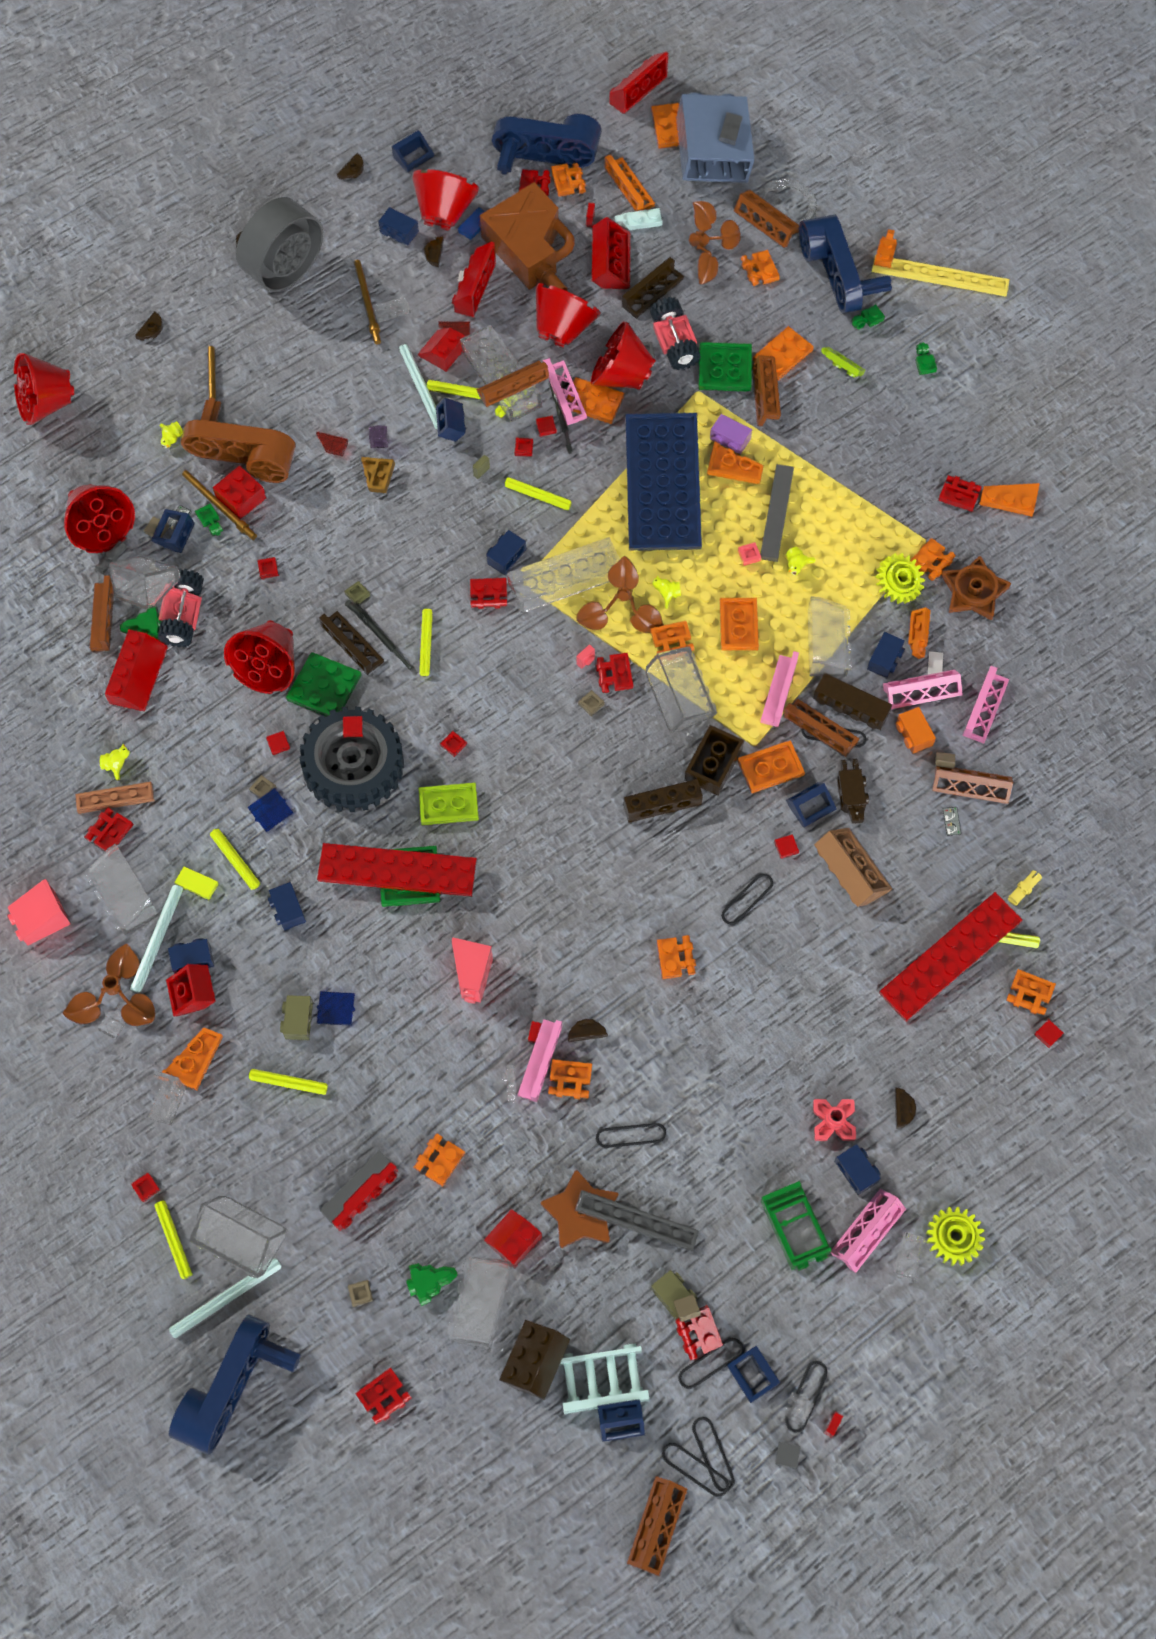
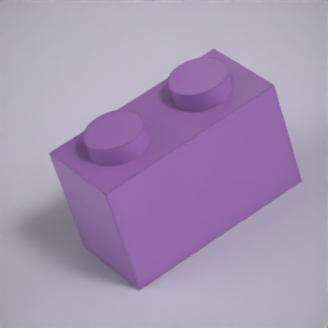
(730, 434)

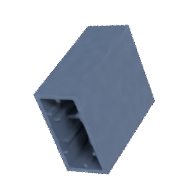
(699, 130)

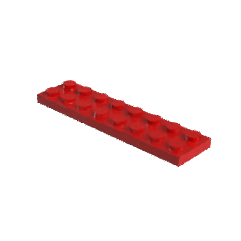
(397, 869)
(950, 956)

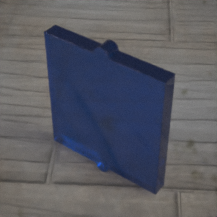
(270, 810)
(335, 1008)

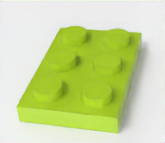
(448, 803)

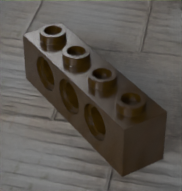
(663, 800)

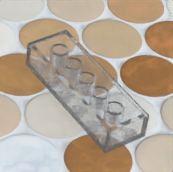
(493, 361)
(562, 575)

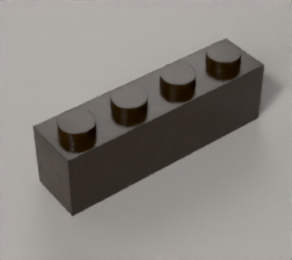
(852, 701)

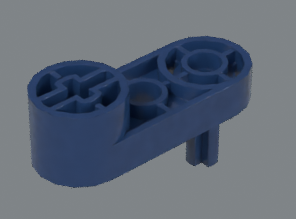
(546, 141)
(825, 240)
(205, 1416)

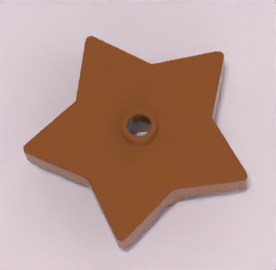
(974, 588)
(571, 1224)

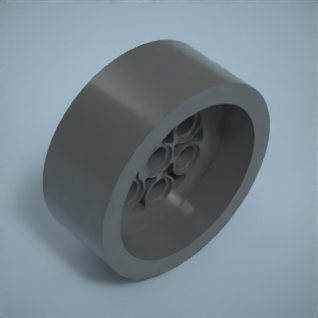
(279, 244)

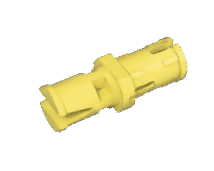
(1024, 888)

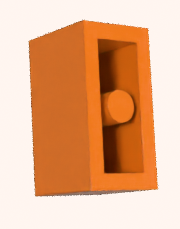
(915, 730)

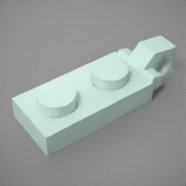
(640, 219)

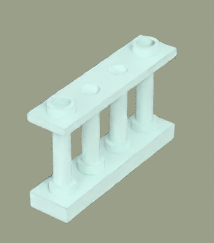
(594, 1399)

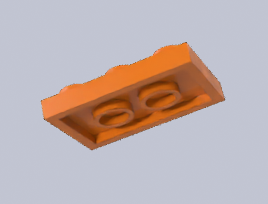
(666, 124)
(787, 349)
(598, 401)
(738, 624)
(771, 766)

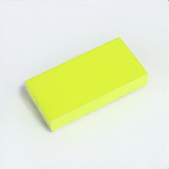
(196, 883)

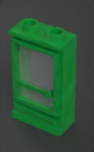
(795, 1226)

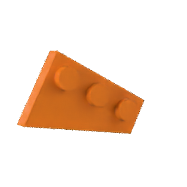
(732, 466)
(1011, 498)
(195, 1059)

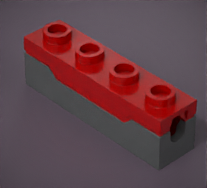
(359, 1191)

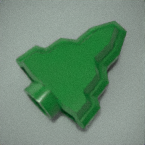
(145, 622)
(428, 1281)

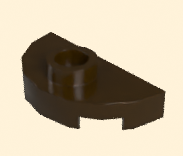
(352, 168)
(433, 251)
(151, 327)
(586, 1030)
(904, 1108)

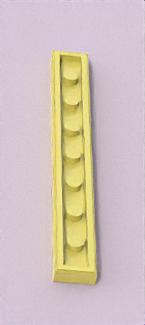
(945, 276)

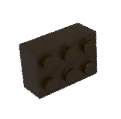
(714, 759)
(534, 1359)

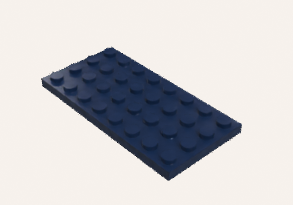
(663, 481)

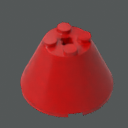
(442, 197)
(561, 315)
(624, 362)
(40, 388)
(98, 517)
(262, 657)

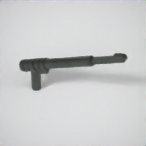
(564, 426)
(367, 620)

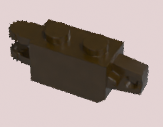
(852, 791)

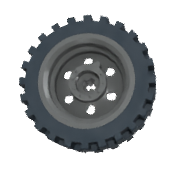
(367, 787)

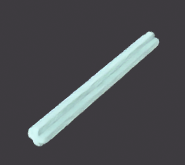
(419, 382)
(156, 939)
(221, 1300)

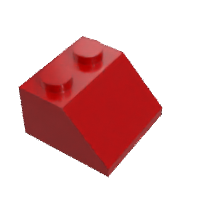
(443, 348)
(190, 989)
(513, 1238)

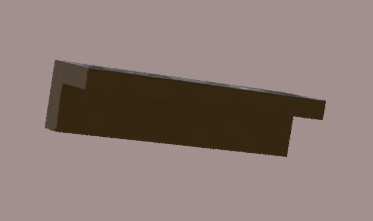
(648, 283)
(348, 645)

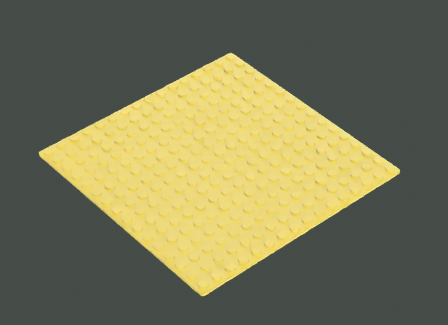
(821, 519)

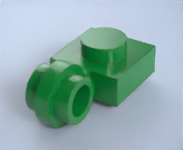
(871, 316)
(925, 363)
(208, 516)

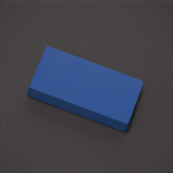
(471, 225)

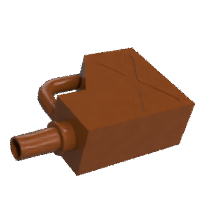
(524, 233)

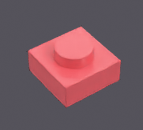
(749, 553)
(585, 657)

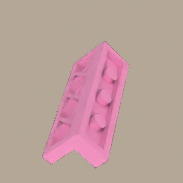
(561, 393)
(991, 675)
(920, 682)
(779, 690)
(540, 1060)
(872, 1231)

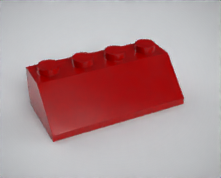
(639, 83)
(610, 255)
(475, 280)
(135, 671)

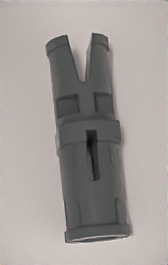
(111, 556)

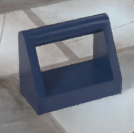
(408, 146)
(181, 533)
(807, 794)
(762, 1366)
(621, 1415)

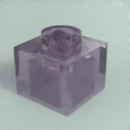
(378, 436)

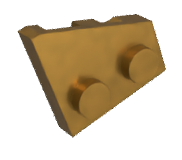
(378, 473)

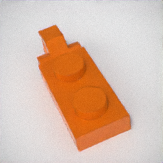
(886, 250)
(919, 631)

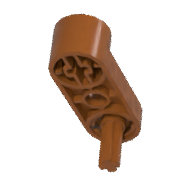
(262, 449)

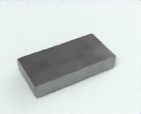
(730, 128)

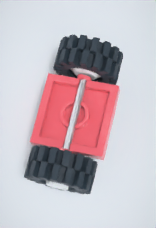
(674, 333)
(181, 609)

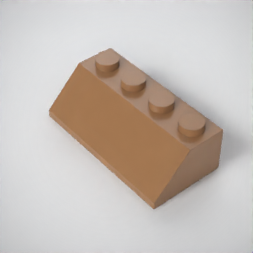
(852, 866)

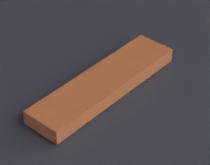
(114, 797)

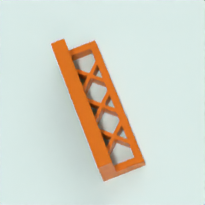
(628, 188)

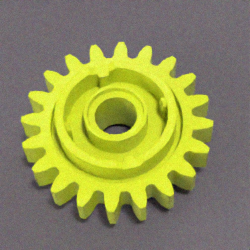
(898, 590)
(958, 1223)

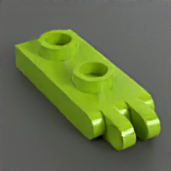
(843, 362)

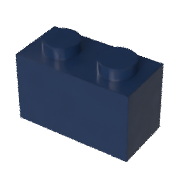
(398, 226)
(450, 419)
(506, 552)
(885, 655)
(287, 906)
(196, 952)
(857, 1169)

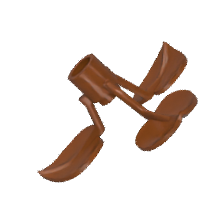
(705, 216)
(625, 576)
(137, 1011)

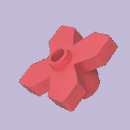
(841, 1112)

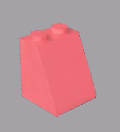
(38, 913)
(473, 968)

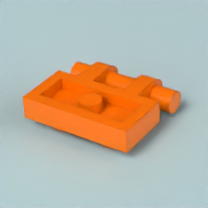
(563, 181)
(764, 265)
(929, 555)
(671, 634)
(669, 957)
(1031, 986)
(570, 1072)
(444, 1164)

